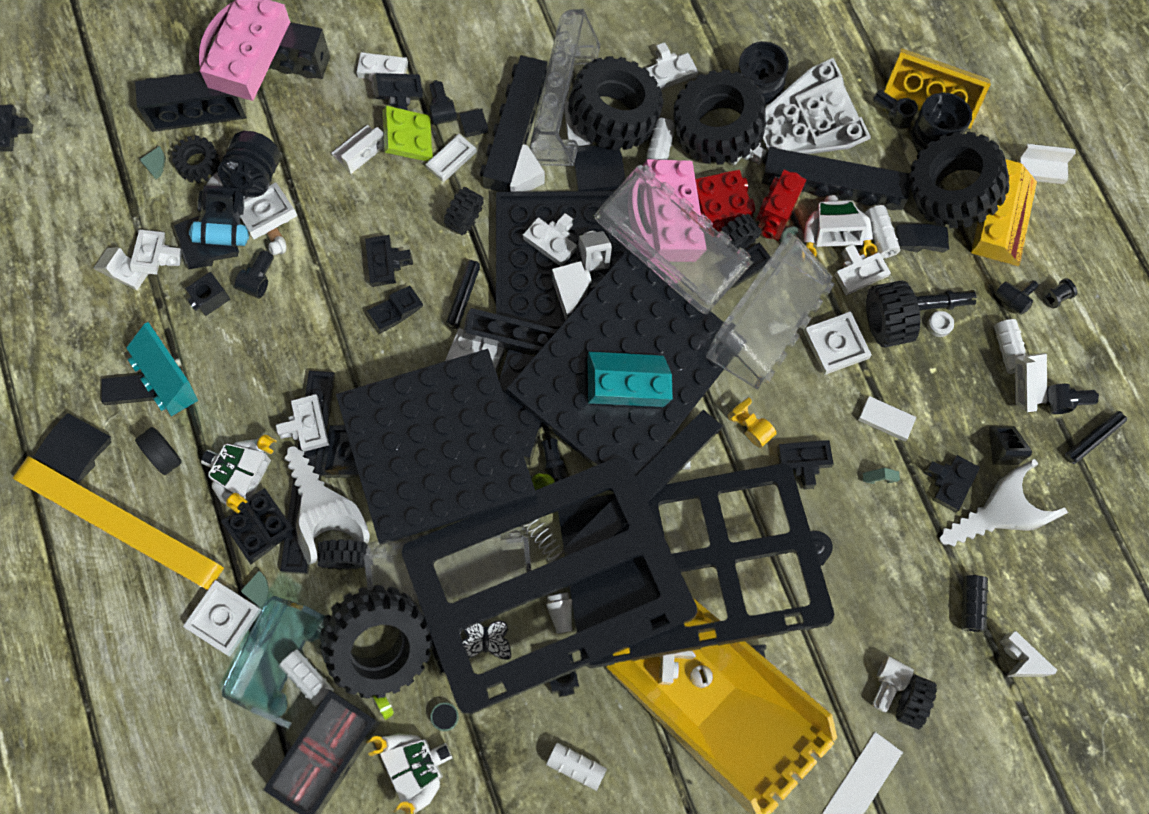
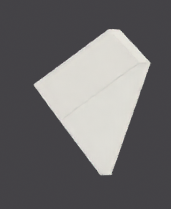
(527, 173)

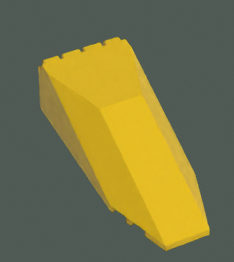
(743, 727)

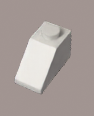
(595, 250)
(571, 286)

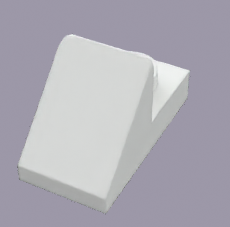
(117, 266)
(1030, 662)
(669, 668)

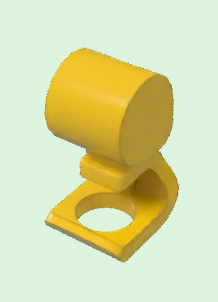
(758, 430)

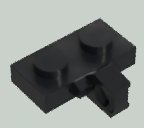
(397, 88)
(11, 126)
(385, 260)
(806, 459)
(953, 481)

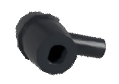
(1017, 299)

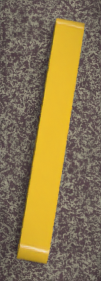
(118, 523)

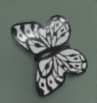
(488, 639)

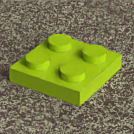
(407, 133)

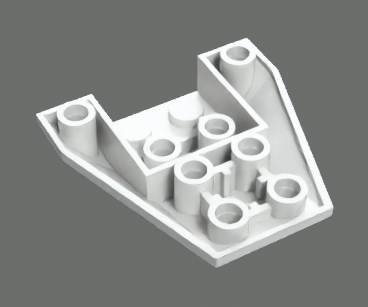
(815, 114)

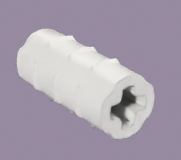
(661, 139)
(883, 232)
(1010, 343)
(305, 677)
(576, 766)

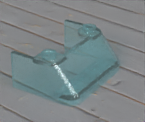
(256, 675)

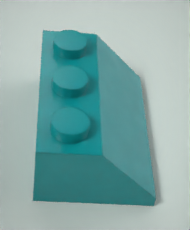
(160, 371)
(628, 379)

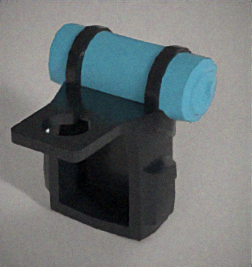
(219, 217)

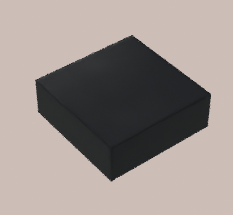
(473, 123)

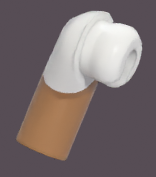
(277, 243)

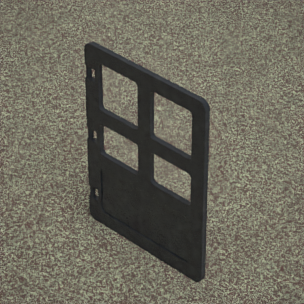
(633, 585)

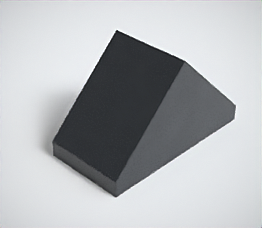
(1008, 446)

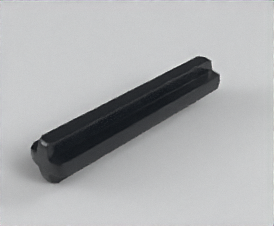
(463, 294)
(1096, 437)

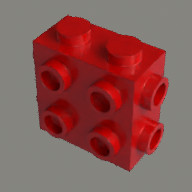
(724, 198)
(779, 204)

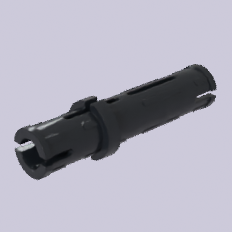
(946, 300)

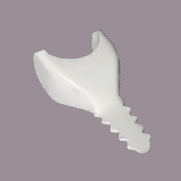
(321, 508)
(1003, 510)

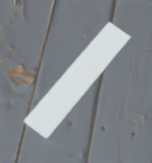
(865, 777)

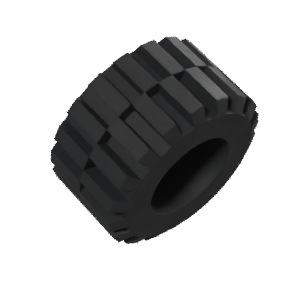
(893, 313)

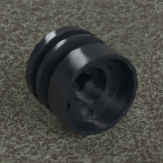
(766, 66)
(940, 116)
(249, 163)

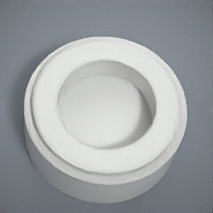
(940, 324)

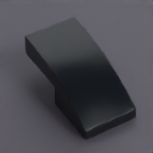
(922, 236)
(394, 310)

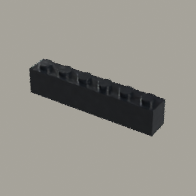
(515, 123)
(840, 178)

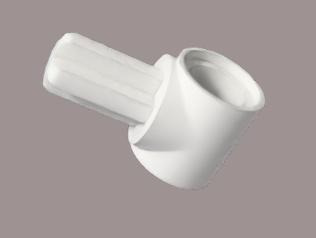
(893, 677)

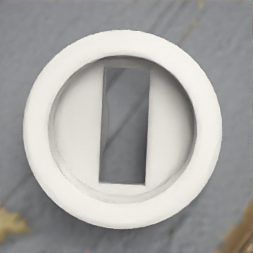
(696, 677)

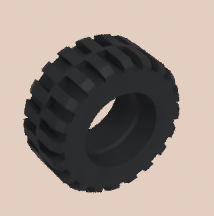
(621, 81)
(715, 92)
(952, 155)
(379, 673)

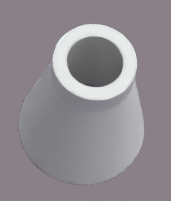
(560, 611)

